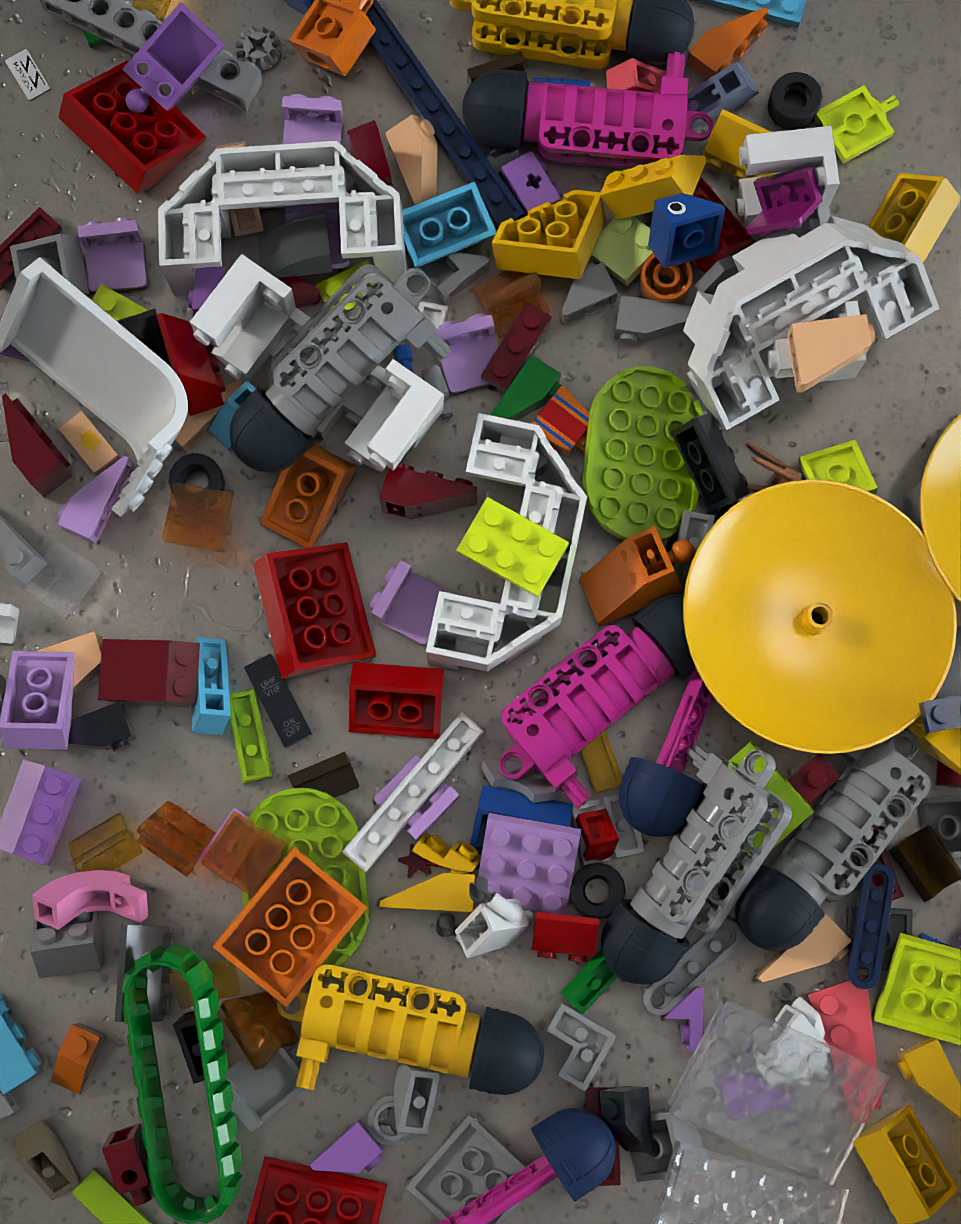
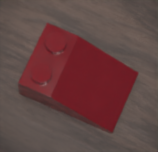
(149, 672)

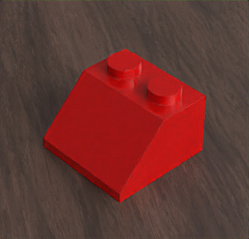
(564, 935)

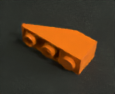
(725, 42)

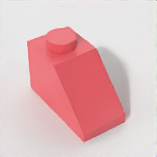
(635, 76)

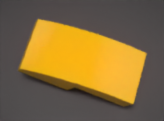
(459, 857)

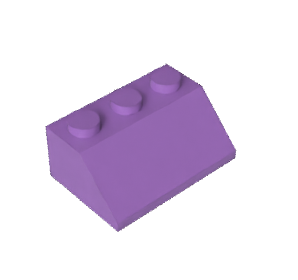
(37, 812)

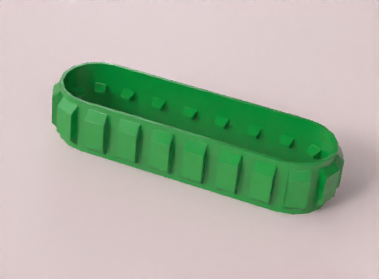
(166, 1187)

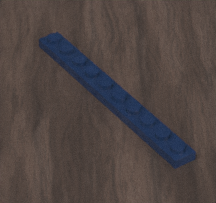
(448, 127)

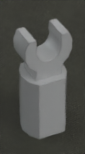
(435, 378)

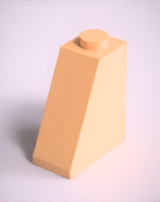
(826, 347)
(87, 657)

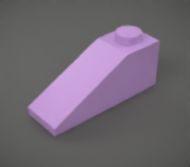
(92, 505)

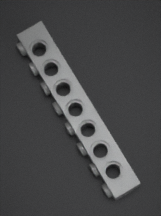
(236, 91)

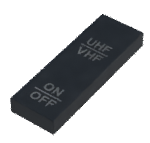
(278, 701)

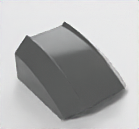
(297, 248)

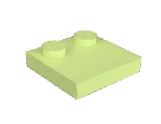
(623, 248)

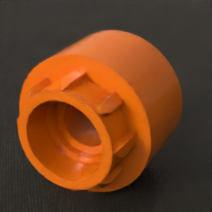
(653, 289)

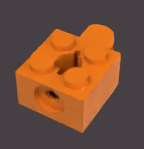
(334, 33)

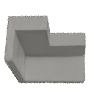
(588, 1041)

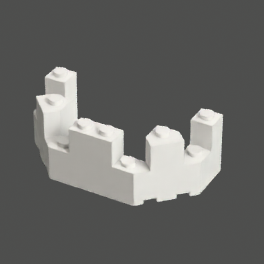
(779, 154)
(276, 178)
(788, 283)
(256, 315)
(488, 633)

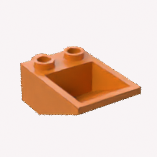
(632, 576)

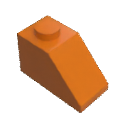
(77, 1057)

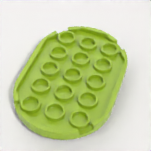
(630, 458)
(321, 831)

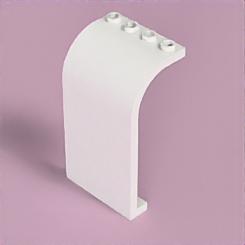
(99, 367)

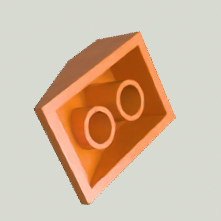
(308, 496)

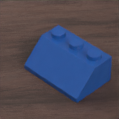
(515, 805)

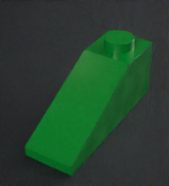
(528, 390)

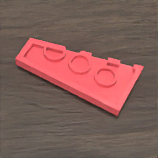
(847, 1020)

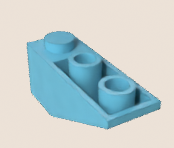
(17, 1061)

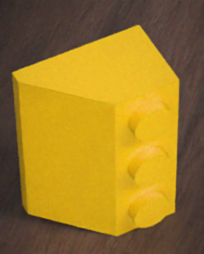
(724, 145)
(637, 188)
(915, 211)
(905, 1166)

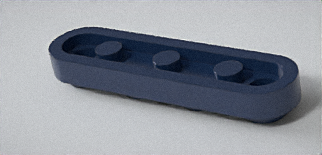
(871, 927)

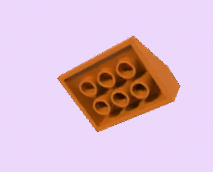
(289, 926)

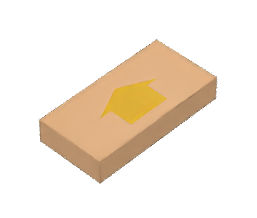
(88, 443)

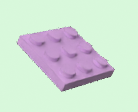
(530, 861)

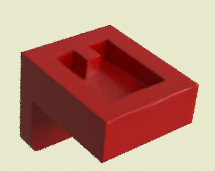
(597, 834)

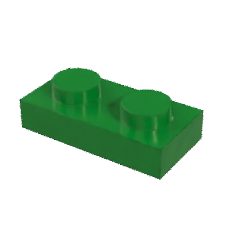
(589, 983)

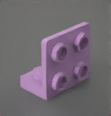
(432, 809)

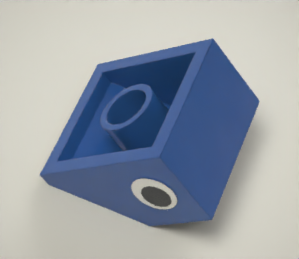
(685, 229)

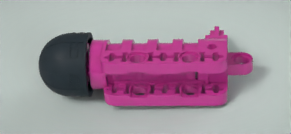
(499, 109)
(596, 696)

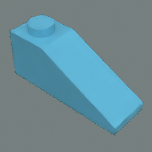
(213, 699)

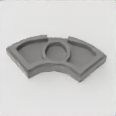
(531, 785)

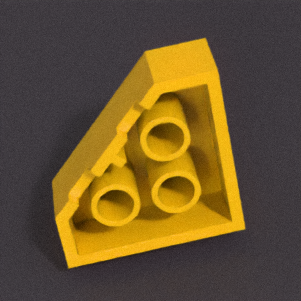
(552, 237)

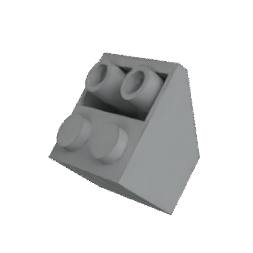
(68, 950)

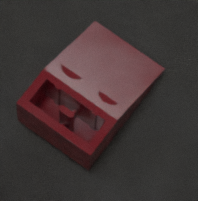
(30, 449)
(419, 494)

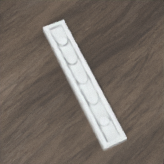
(413, 792)

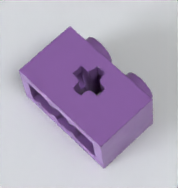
(528, 171)

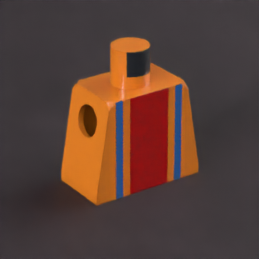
(564, 423)

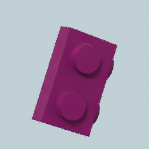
(785, 201)

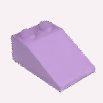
(38, 700)

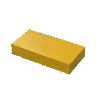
(601, 764)

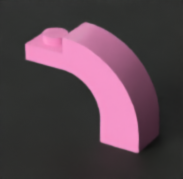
(88, 891)

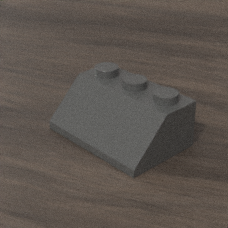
(134, 942)

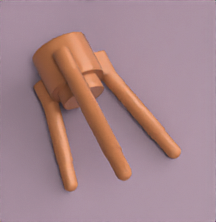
(782, 472)

